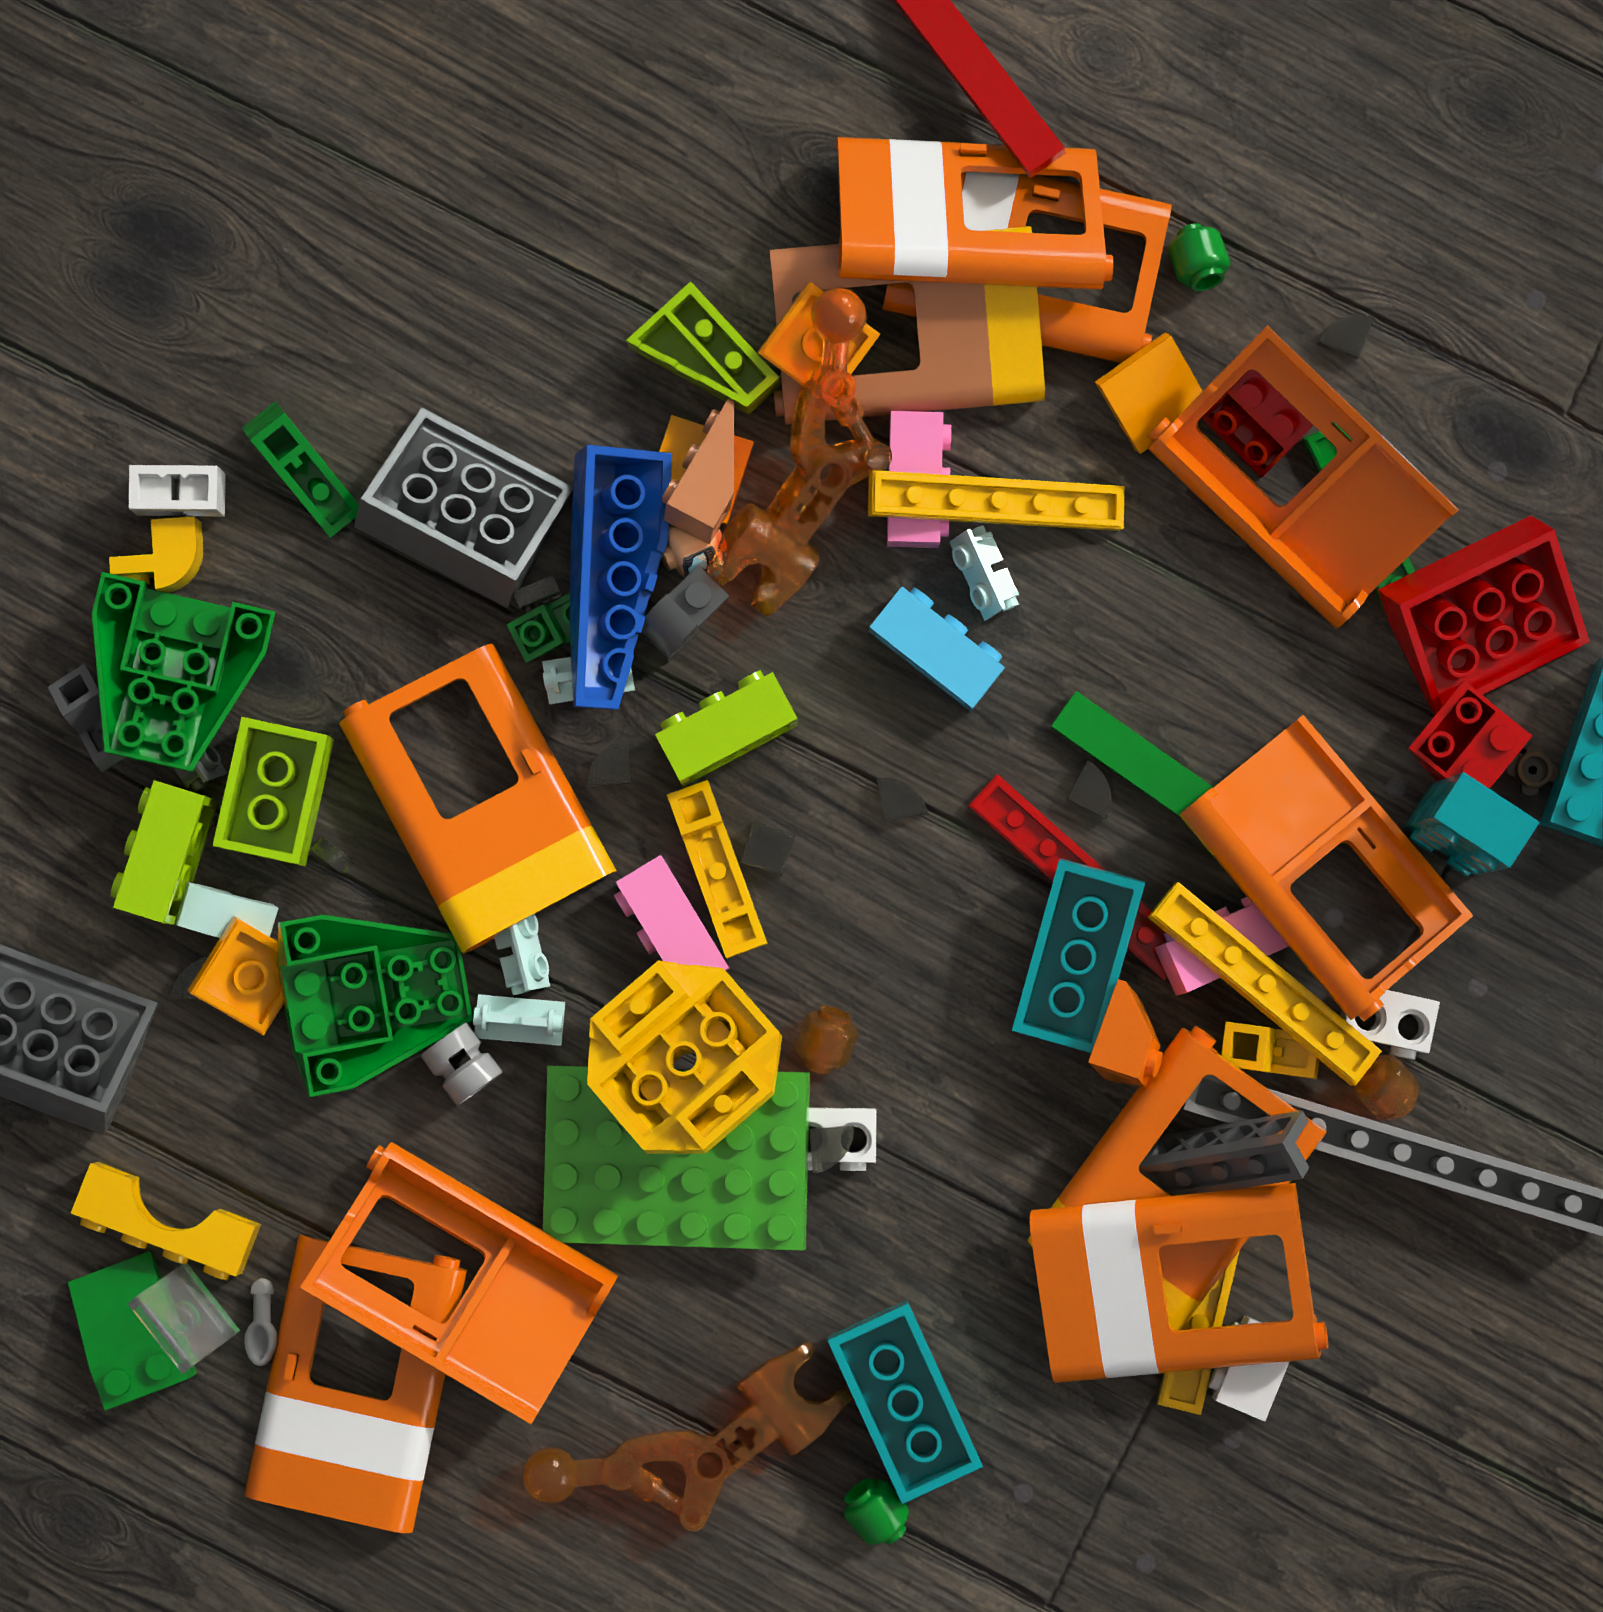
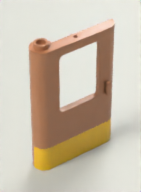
(972, 340)

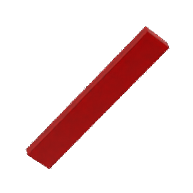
(984, 82)
(1045, 845)

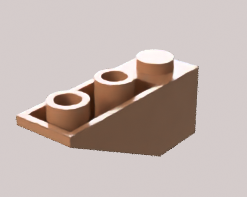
(707, 487)

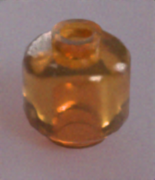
(826, 1039)
(1388, 1088)

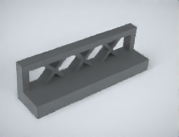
(1228, 1156)

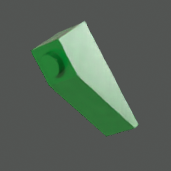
(302, 469)

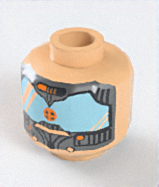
(687, 552)

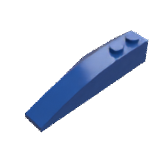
(613, 564)

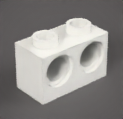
(177, 490)
(1386, 1030)
(859, 1117)

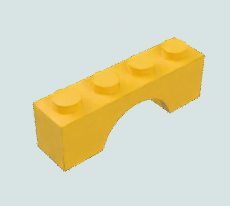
(114, 1201)

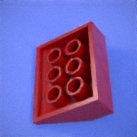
(1486, 612)

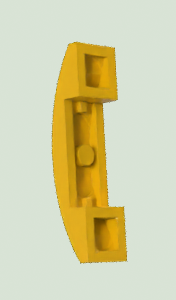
(717, 869)

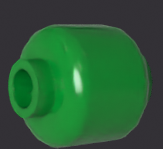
(1199, 257)
(875, 1512)

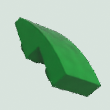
(542, 629)

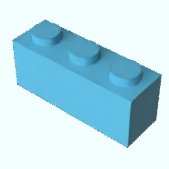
(937, 647)

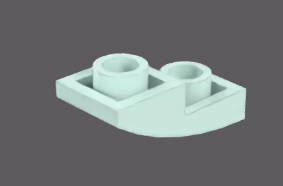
(211, 910)

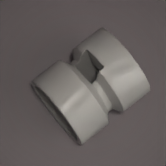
(471, 1076)

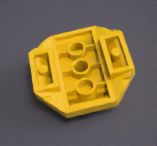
(656, 1022)

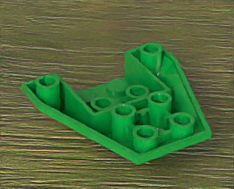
(170, 668)
(365, 996)

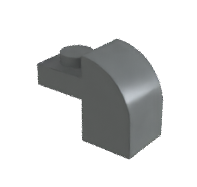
(682, 612)
(80, 705)

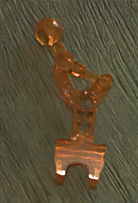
(781, 533)
(774, 1413)

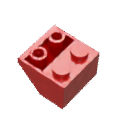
(1257, 422)
(1469, 738)

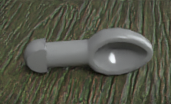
(261, 1334)

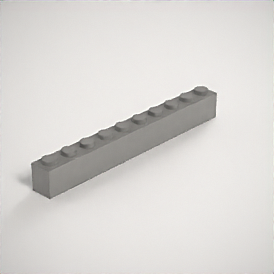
(1422, 1158)

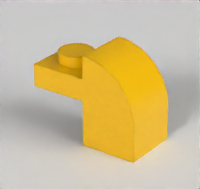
(175, 555)
(1267, 1051)

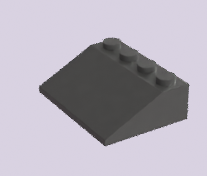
(462, 507)
(67, 1040)

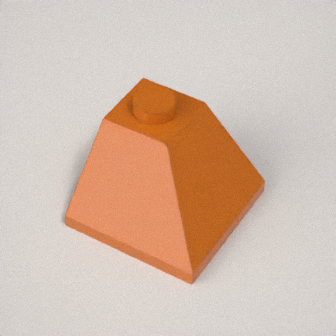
(1126, 1042)

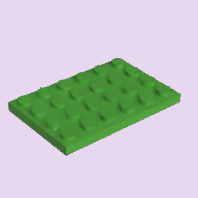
(734, 1196)

